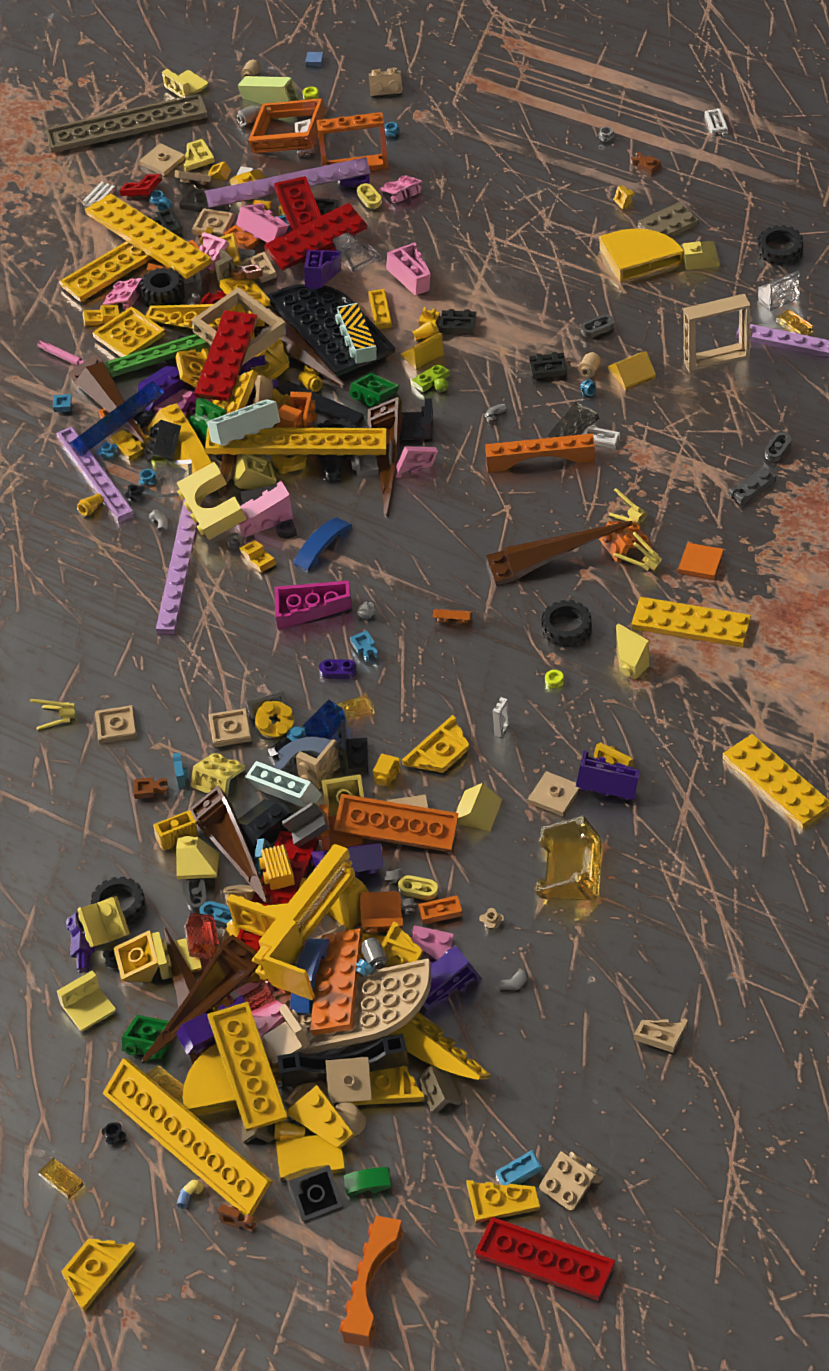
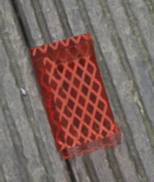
(201, 935)
(257, 997)

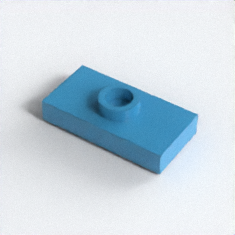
(519, 1169)

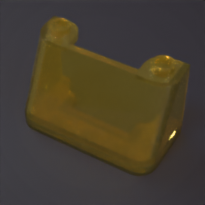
(571, 862)

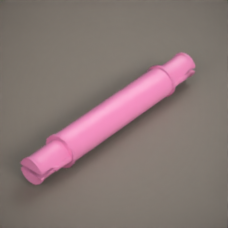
(60, 353)

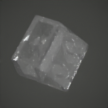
(780, 291)

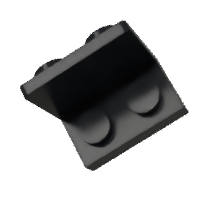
(418, 424)
(163, 440)
(354, 752)

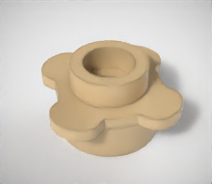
(491, 923)

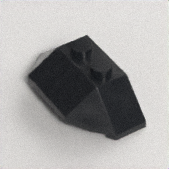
(265, 821)

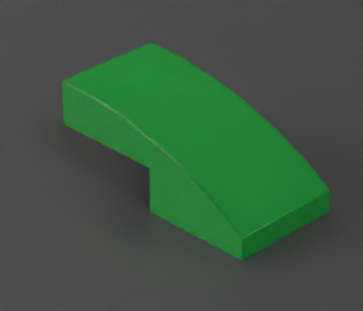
(369, 1179)

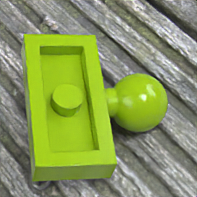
(434, 376)

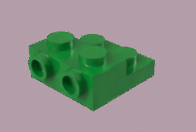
(372, 389)
(204, 412)
(142, 1035)

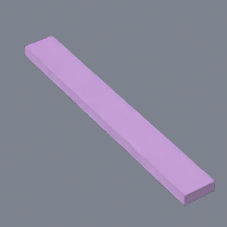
(97, 477)

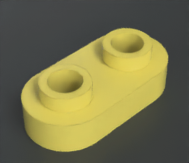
(369, 196)
(419, 887)

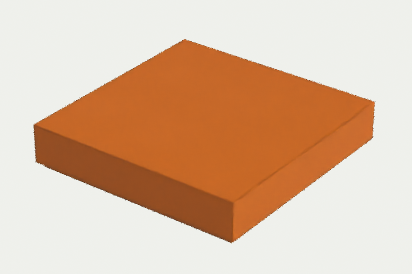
(700, 561)

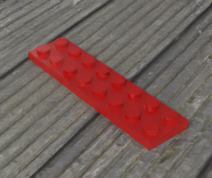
(300, 860)

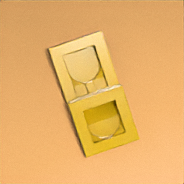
(101, 316)
(256, 555)

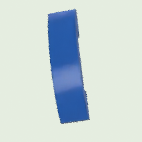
(318, 541)
(309, 960)

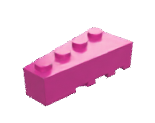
(310, 601)

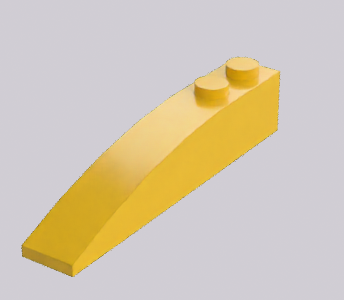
(182, 315)
(188, 443)
(427, 1043)

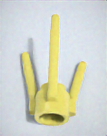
(635, 513)
(651, 558)
(66, 710)

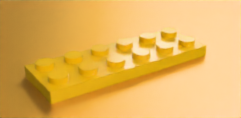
(104, 271)
(691, 622)
(777, 780)
(247, 1066)

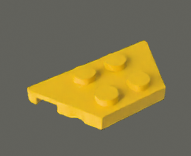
(246, 285)
(275, 361)
(191, 365)
(439, 749)
(400, 947)
(392, 1086)
(94, 1268)

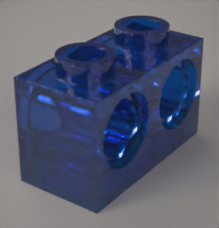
(325, 721)

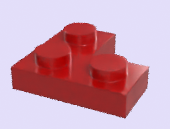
(142, 188)

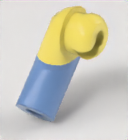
(186, 1192)

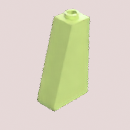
(268, 89)

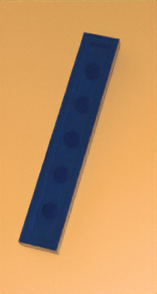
(116, 418)

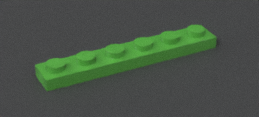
(154, 355)

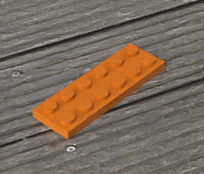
(396, 823)
(337, 983)

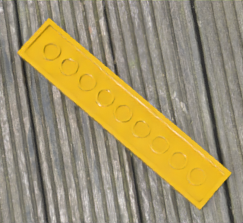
(148, 236)
(305, 442)
(187, 1137)

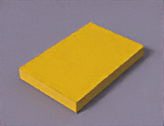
(306, 1153)

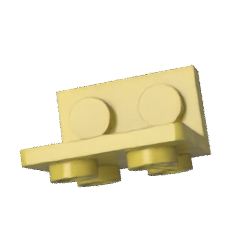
(184, 84)
(215, 771)
(103, 921)
(164, 959)
(85, 1001)

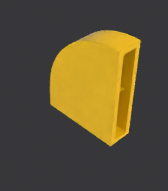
(639, 252)
(208, 1086)

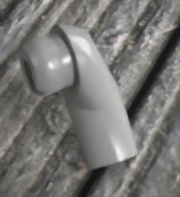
(193, 300)
(495, 410)
(162, 520)
(516, 981)

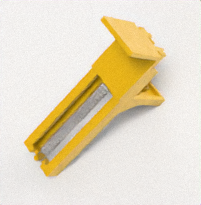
(289, 925)

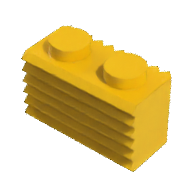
(175, 827)
(277, 867)

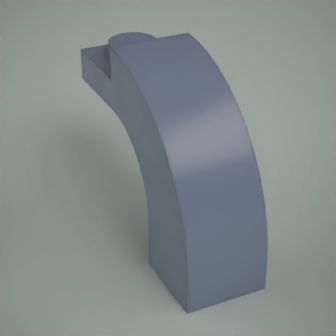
(309, 745)

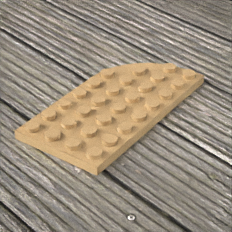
(381, 1006)

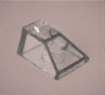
(355, 251)
(170, 473)

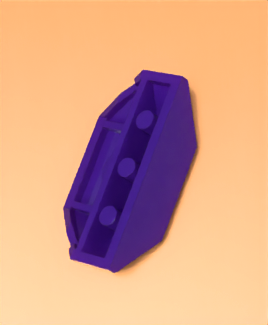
(169, 381)

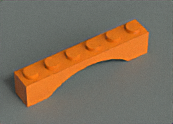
(506, 454)
(383, 1242)

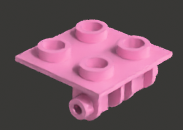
(402, 188)
(124, 292)

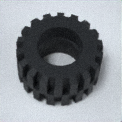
(162, 287)

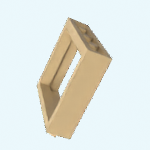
(276, 331)
(719, 355)

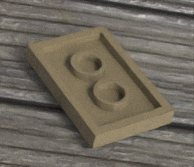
(670, 220)

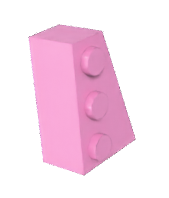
(260, 222)
(409, 268)
(266, 511)

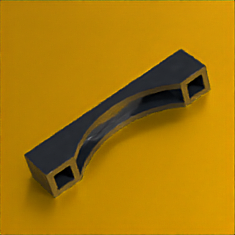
(304, 1068)

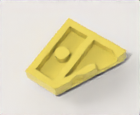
(197, 155)

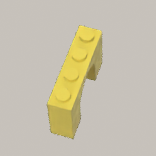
(211, 520)

